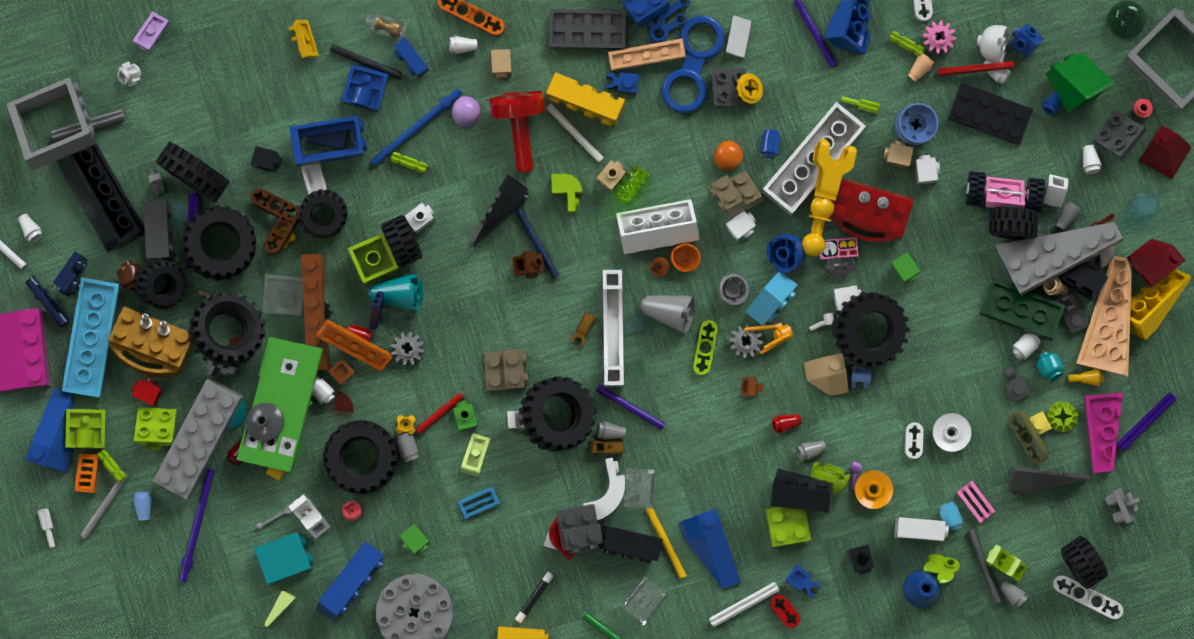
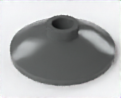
(273, 422)

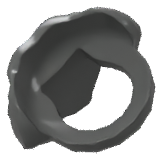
(840, 267)

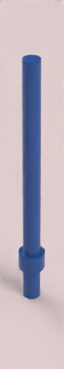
(444, 103)

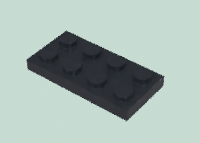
(990, 113)

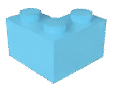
(771, 298)

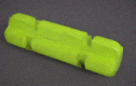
(906, 43)
(409, 162)
(111, 465)

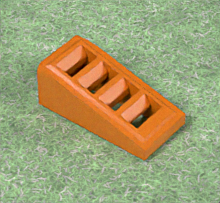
(92, 488)

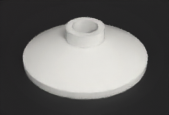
(959, 425)

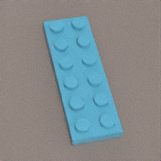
(90, 337)

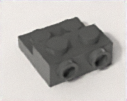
(579, 528)

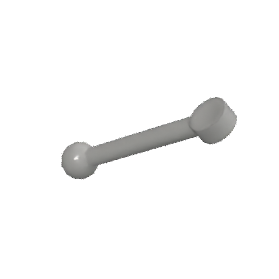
(259, 526)

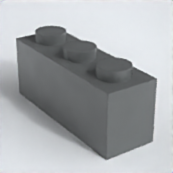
(158, 230)

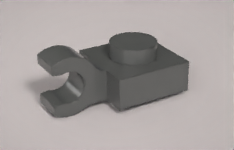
(1016, 387)

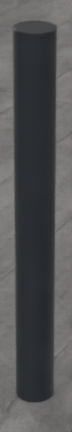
(365, 61)

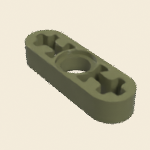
(1031, 452)

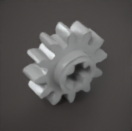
(738, 342)
(402, 353)

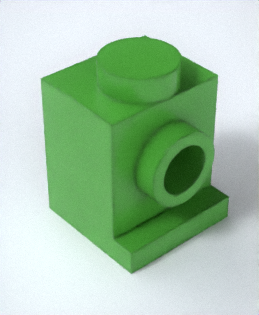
(470, 421)

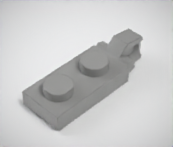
(156, 182)

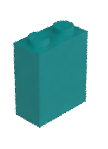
(284, 557)

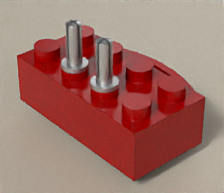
(871, 210)

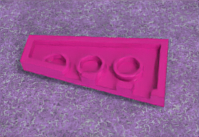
(1102, 425)

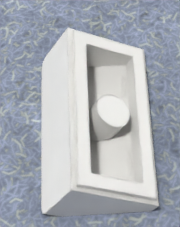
(738, 37)

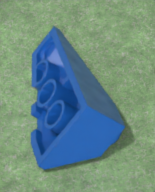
(50, 438)
(709, 543)

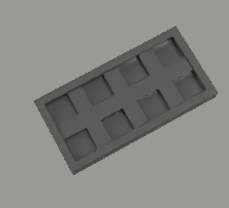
(587, 29)

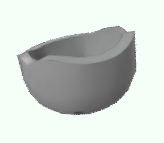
(732, 289)

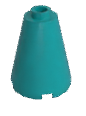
(400, 292)

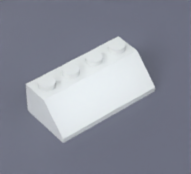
(657, 226)

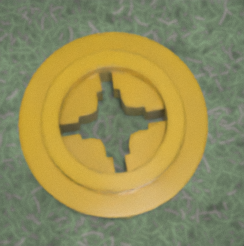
(752, 82)

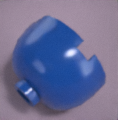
(785, 252)

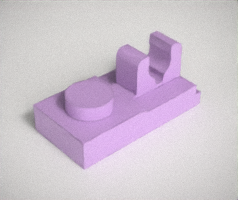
(150, 31)

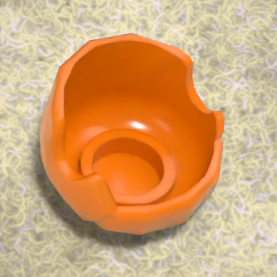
(728, 155)
(685, 257)

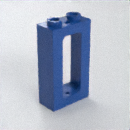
(325, 127)

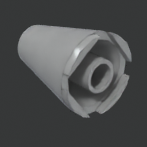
(670, 310)

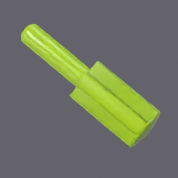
(865, 105)

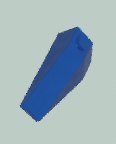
(849, 26)

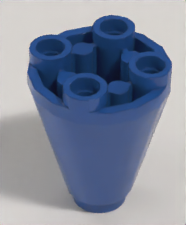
(913, 589)

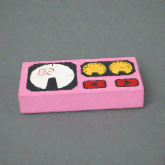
(840, 248)

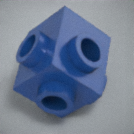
(1026, 40)

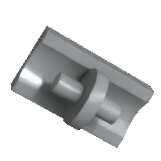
(1125, 514)

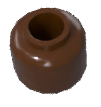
(126, 275)

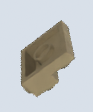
(735, 193)
(505, 370)

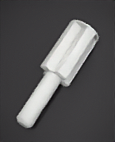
(46, 524)

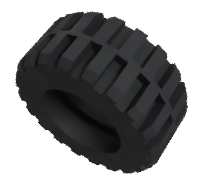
(219, 217)
(580, 408)
(360, 483)

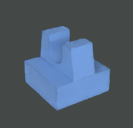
(860, 374)

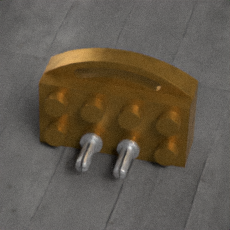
(151, 343)

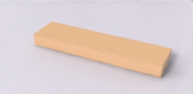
(647, 54)

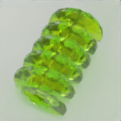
(631, 185)

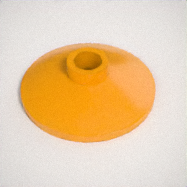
(881, 482)

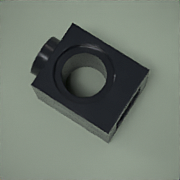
(266, 159)
(855, 552)

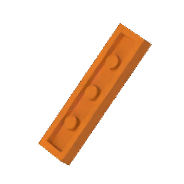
(354, 345)

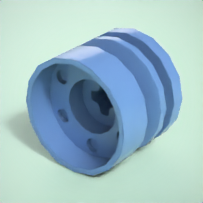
(926, 120)

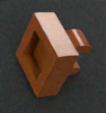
(341, 371)
(750, 387)

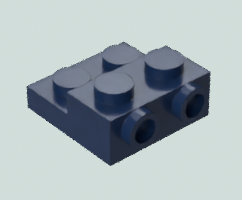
(67, 279)

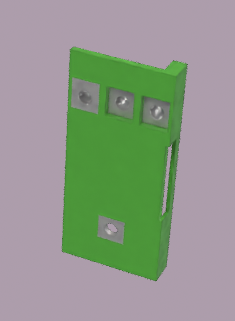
(291, 394)

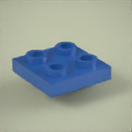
(365, 88)

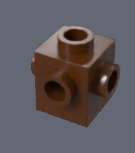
(528, 264)

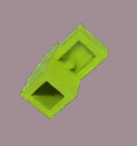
(567, 185)
(1006, 563)

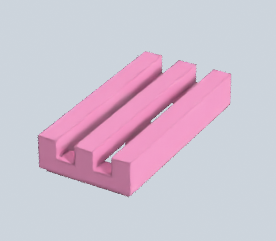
(985, 514)

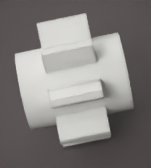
(129, 74)

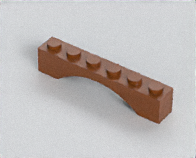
(314, 306)

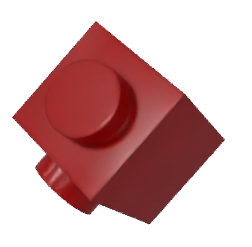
(147, 391)

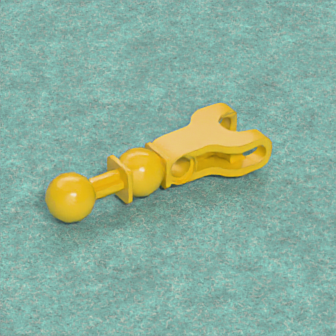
(826, 190)

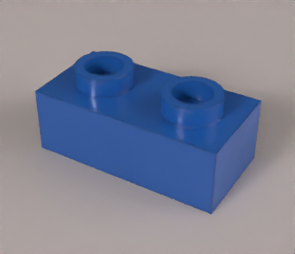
(405, 52)

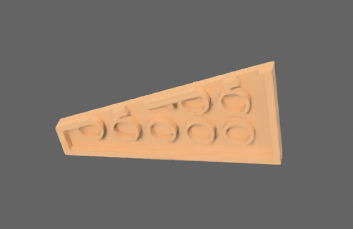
(1109, 328)

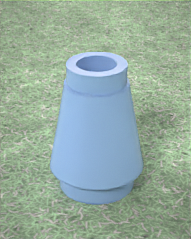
(142, 504)

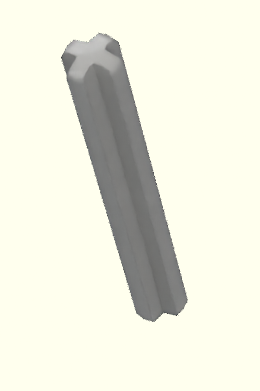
(96, 122)

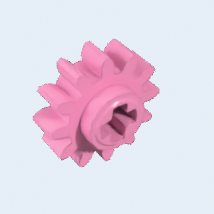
(941, 44)

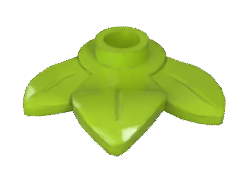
(942, 566)

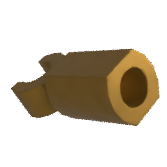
(584, 327)

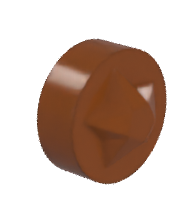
(659, 267)

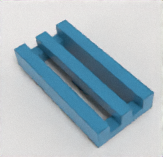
(464, 509)

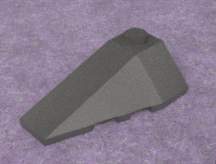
(1029, 480)

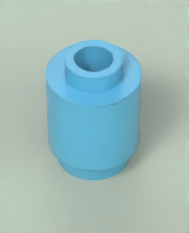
(951, 514)

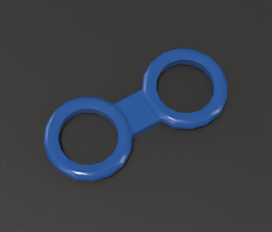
(693, 64)

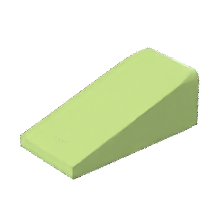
(475, 455)
(283, 602)

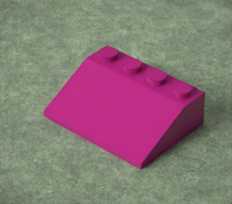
(23, 351)

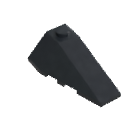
(508, 200)

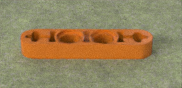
(469, 16)

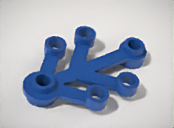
(661, 21)

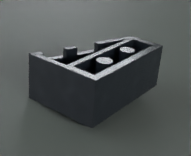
(630, 544)

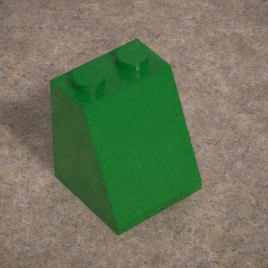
(1077, 80)

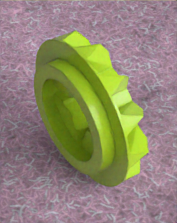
(1056, 423)

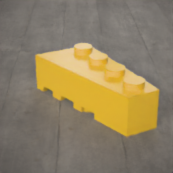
(585, 99)

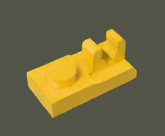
(304, 38)

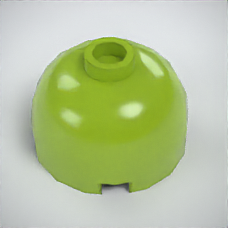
(831, 474)

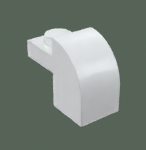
(309, 516)

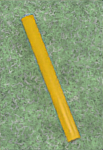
(666, 543)

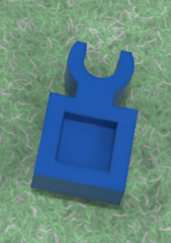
(626, 82)
(800, 579)

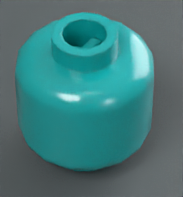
(1050, 366)

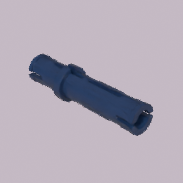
(45, 299)

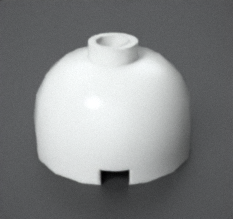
(993, 43)

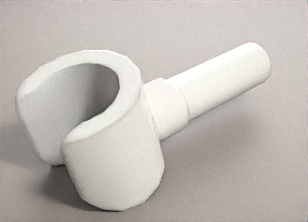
(828, 320)

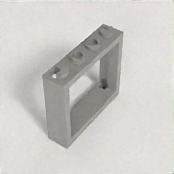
(1148, 74)
(61, 148)

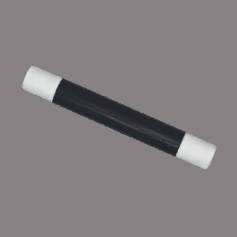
(534, 597)

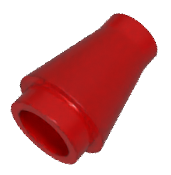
(785, 422)

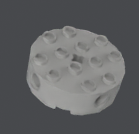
(419, 593)

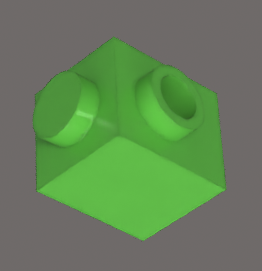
(905, 268)
(414, 540)

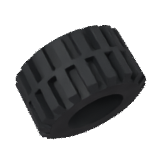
(1013, 223)
(311, 225)
(401, 240)
(173, 289)
(1084, 562)

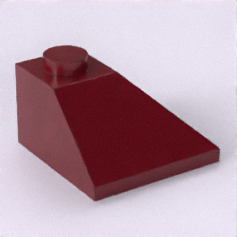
(1165, 152)
(1155, 260)

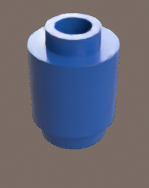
(770, 143)

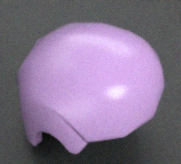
(466, 111)

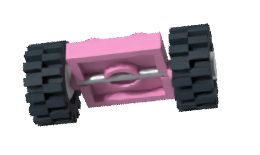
(1004, 192)

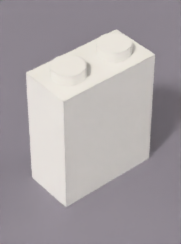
(920, 529)

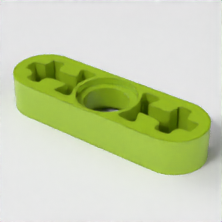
(712, 343)

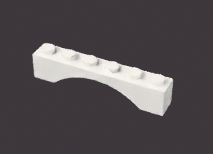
(613, 328)

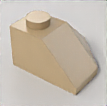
(828, 374)

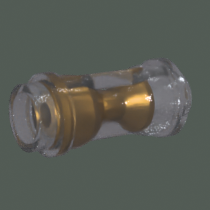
(395, 29)

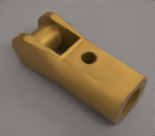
(610, 447)

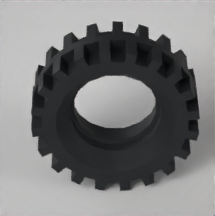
(192, 171)
(239, 309)
(847, 328)

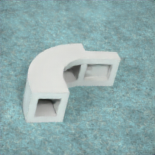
(615, 493)

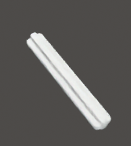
(744, 604)

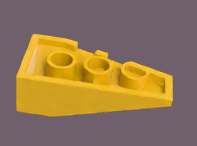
(1154, 303)

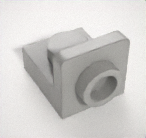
(226, 371)

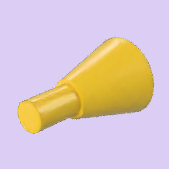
(1091, 377)

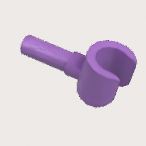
(855, 467)

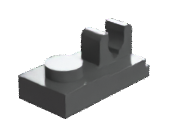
(1072, 313)

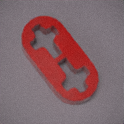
(781, 614)

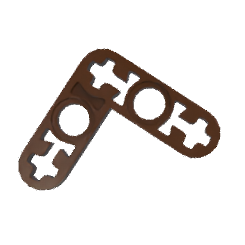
(284, 219)

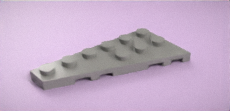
(1048, 256)

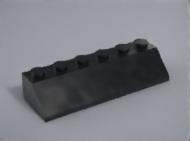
(101, 197)

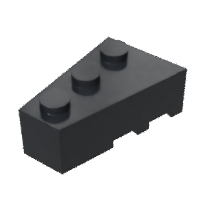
(1084, 280)
(801, 492)

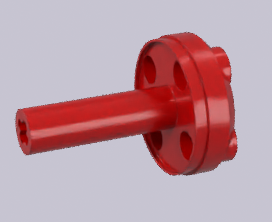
(517, 108)

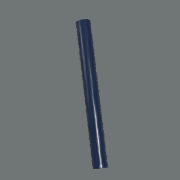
(536, 242)

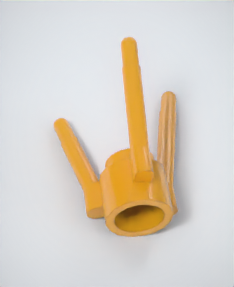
(781, 334)

